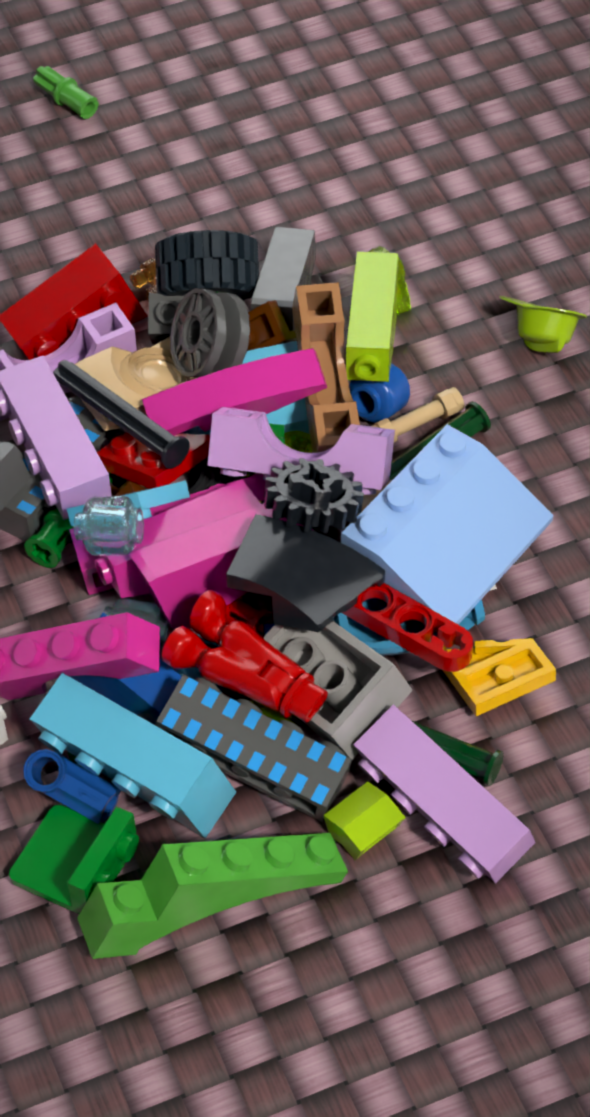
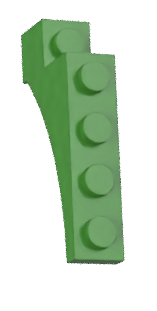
(201, 880)

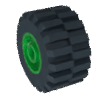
(207, 261)

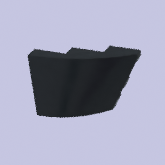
(302, 571)

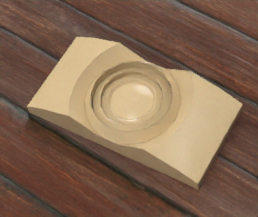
(133, 375)

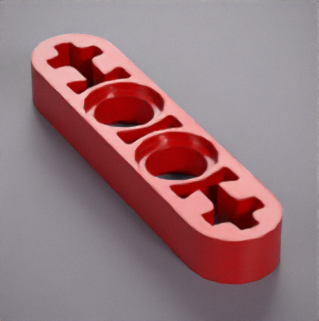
(403, 608)

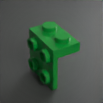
(74, 855)

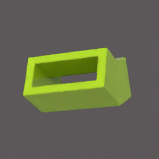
(363, 819)

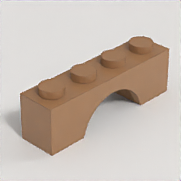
(321, 326)

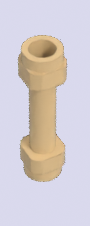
(442, 405)

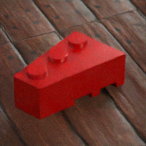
(51, 311)

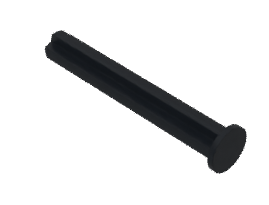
(160, 441)

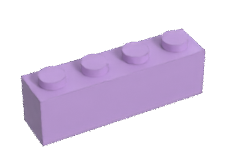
(52, 436)
(444, 794)

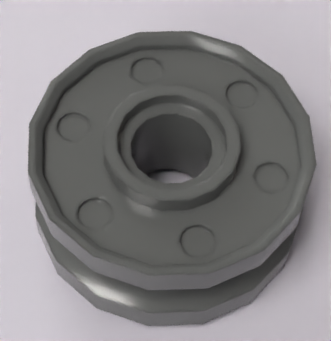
(209, 332)

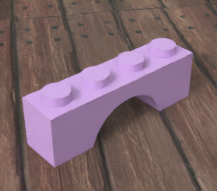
(91, 335)
(245, 442)

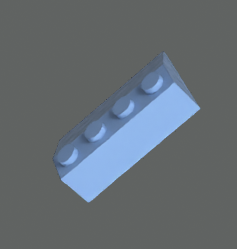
(449, 525)

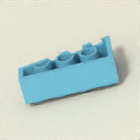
(133, 754)

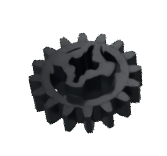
(313, 495)

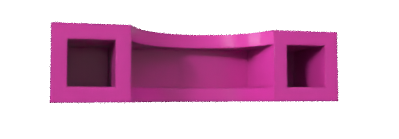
(103, 646)

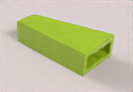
(372, 317)

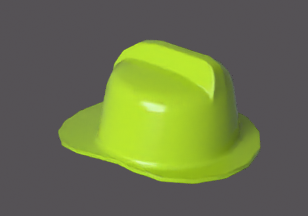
(545, 327)

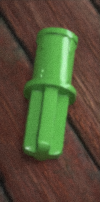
(66, 92)

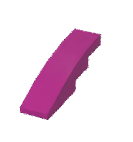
(252, 386)

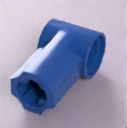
(73, 787)

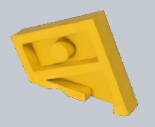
(501, 673)

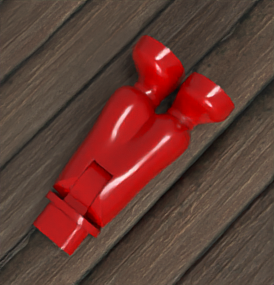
(242, 661)

